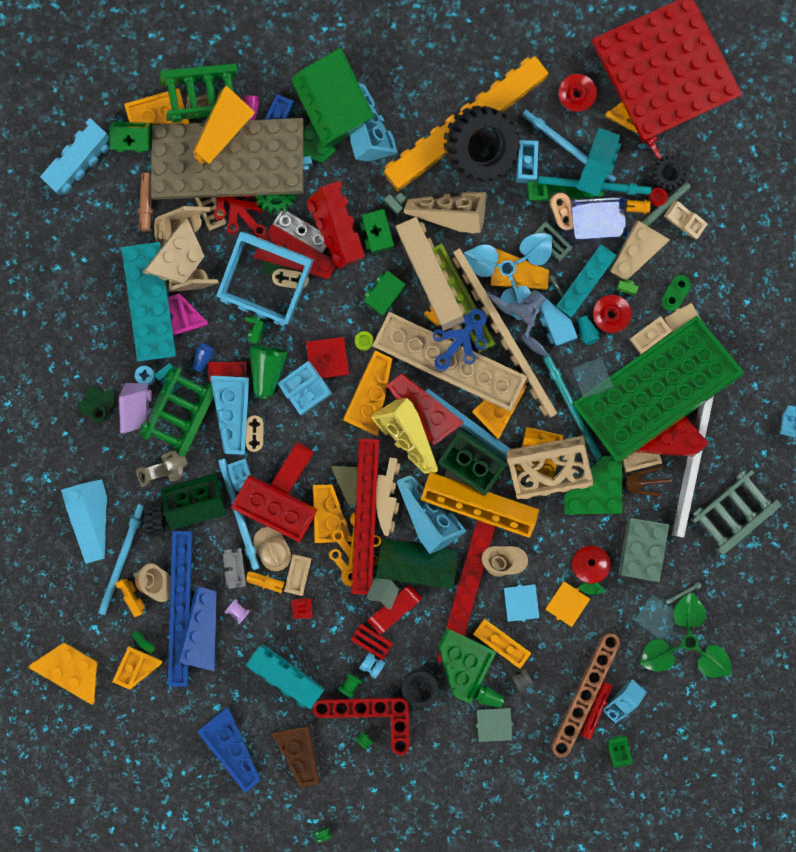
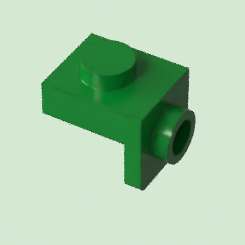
(619, 751)

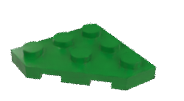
(603, 495)
(464, 663)

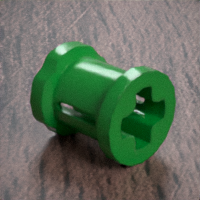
(350, 685)

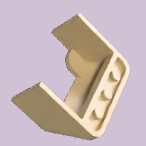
(165, 226)

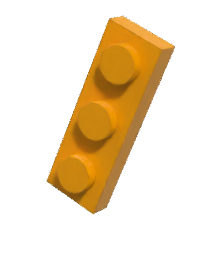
(502, 643)

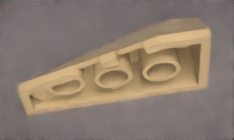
(459, 213)

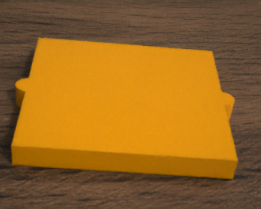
(567, 604)

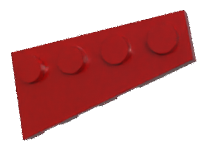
(322, 266)

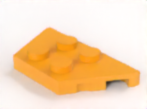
(69, 670)

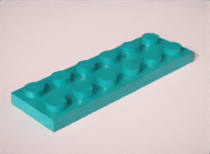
(148, 304)

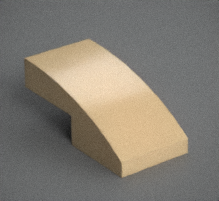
(685, 220)

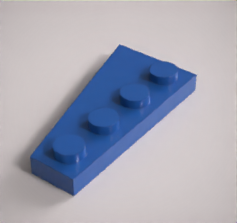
(199, 635)
(227, 744)

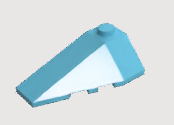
(372, 139)
(87, 512)
(431, 522)

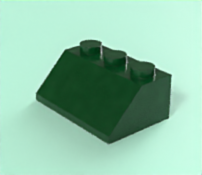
(473, 461)
(193, 501)

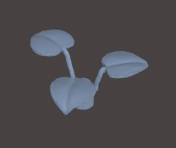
(525, 312)

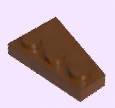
(299, 752)

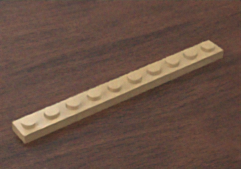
(499, 327)

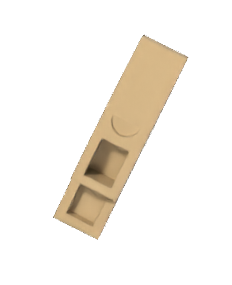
(387, 505)

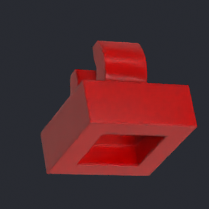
(302, 608)

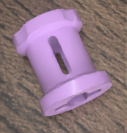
(237, 611)

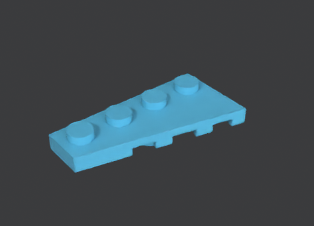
(231, 408)

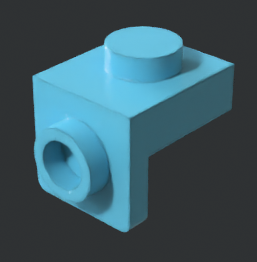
(788, 421)

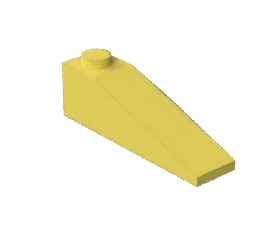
(405, 427)

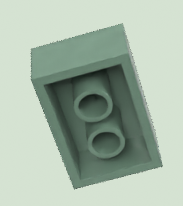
(643, 549)

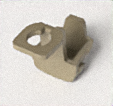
(171, 466)

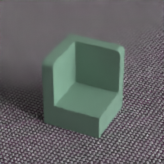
(383, 591)

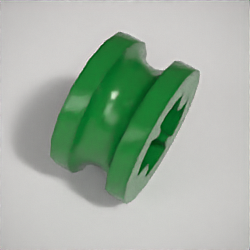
(364, 740)
(322, 834)

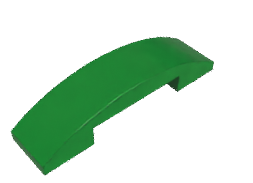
(544, 192)

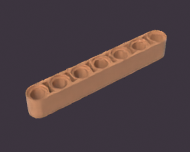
(586, 704)

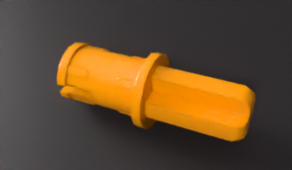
(264, 581)

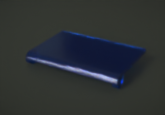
(598, 218)

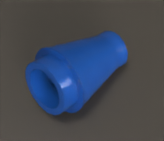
(202, 356)

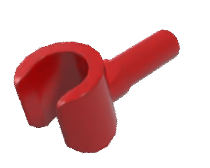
(650, 143)

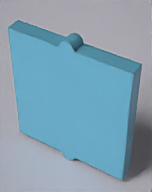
(521, 602)

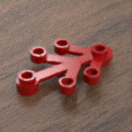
(238, 207)

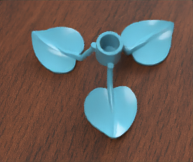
(483, 259)

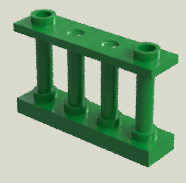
(189, 77)
(197, 411)

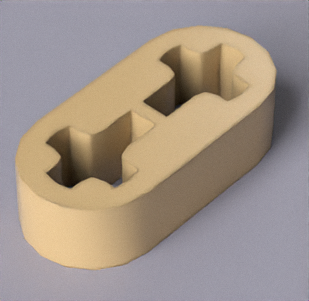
(289, 273)
(259, 433)

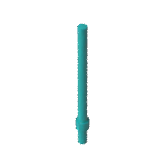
(630, 188)
(555, 375)

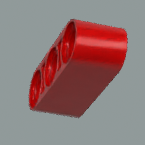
(292, 468)
(403, 603)

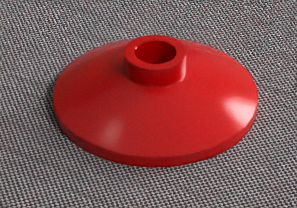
(581, 84)
(618, 306)
(588, 573)

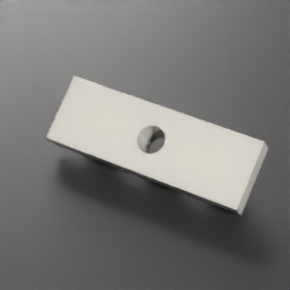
(292, 225)

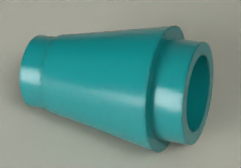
(588, 332)

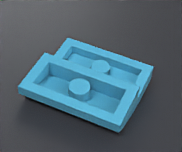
(305, 388)

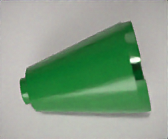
(266, 369)

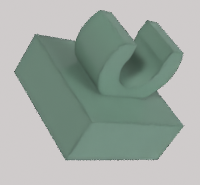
(394, 203)

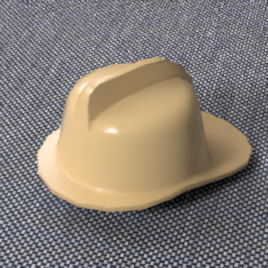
(272, 549)
(504, 560)
(153, 582)

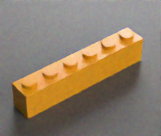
(474, 504)

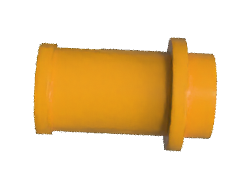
(640, 206)

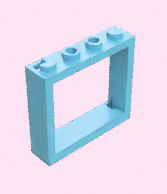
(245, 305)

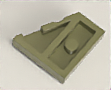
(347, 481)

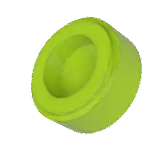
(364, 340)

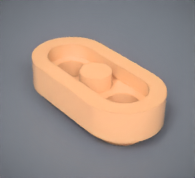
(562, 210)

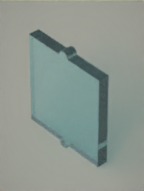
(592, 378)
(656, 617)

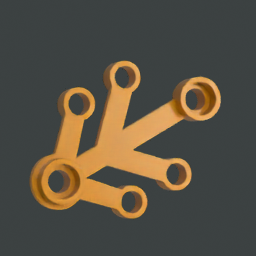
(346, 570)

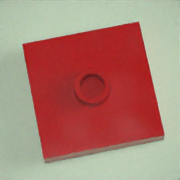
(328, 357)

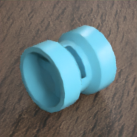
(368, 663)

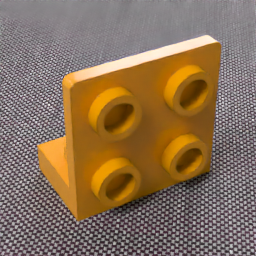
(534, 437)

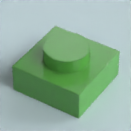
(627, 286)

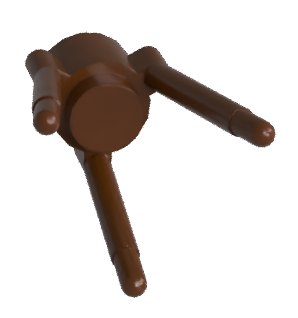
(635, 483)

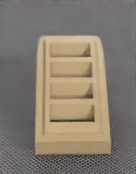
(211, 226)

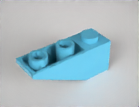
(558, 324)

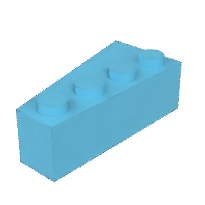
(77, 158)

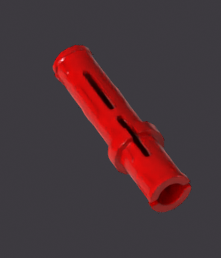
(596, 710)

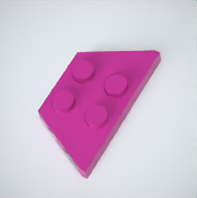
(184, 316)

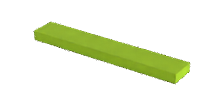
(463, 295)

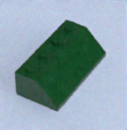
(415, 565)

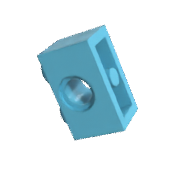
(527, 161)

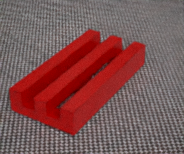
(358, 633)

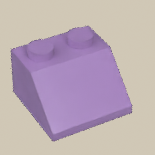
(134, 406)

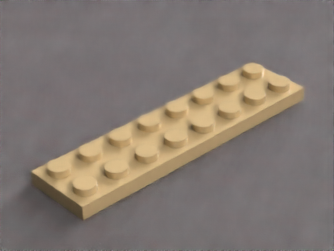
(482, 378)

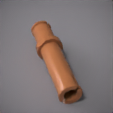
(145, 203)

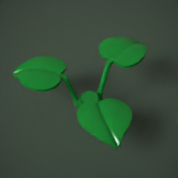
(687, 613)

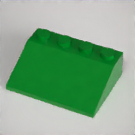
(332, 98)

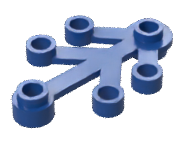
(462, 336)

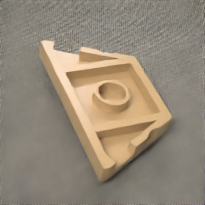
(177, 256)

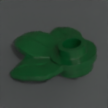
(97, 401)

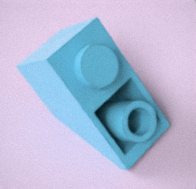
(624, 701)

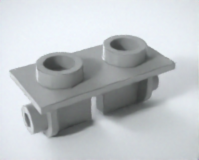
(234, 559)

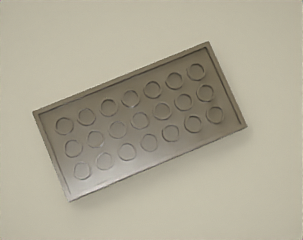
(258, 160)

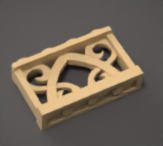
(547, 485)

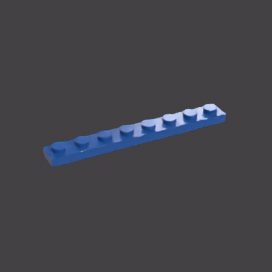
(179, 604)

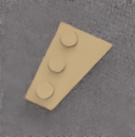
(637, 250)

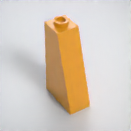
(222, 125)

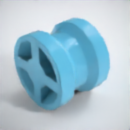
(148, 377)

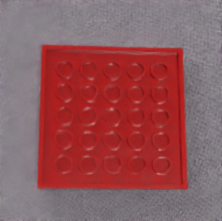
(666, 68)

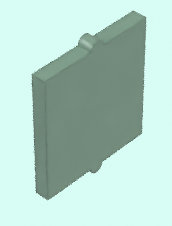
(494, 724)

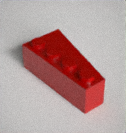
(336, 225)

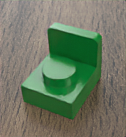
(256, 332)

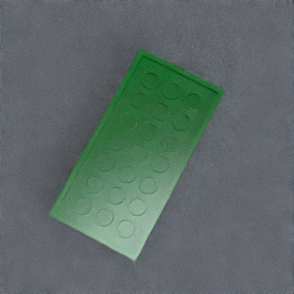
(659, 389)

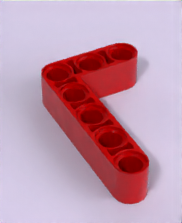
(370, 711)

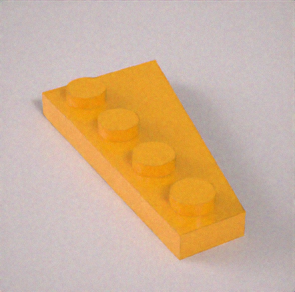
(369, 394)

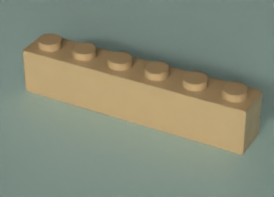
(430, 274)

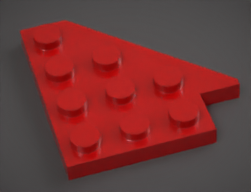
(678, 440)

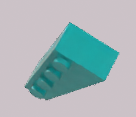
(285, 676)

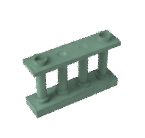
(753, 518)

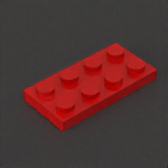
(274, 508)

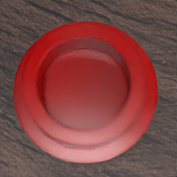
(658, 197)

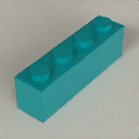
(585, 281)

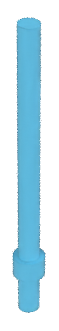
(539, 124)
(134, 523)
(250, 550)

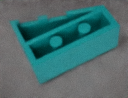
(599, 161)

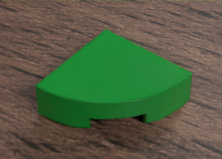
(591, 589)
(148, 646)

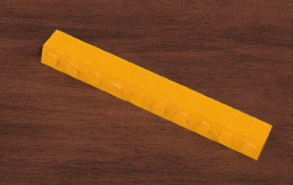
(499, 97)

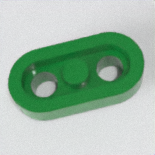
(675, 292)

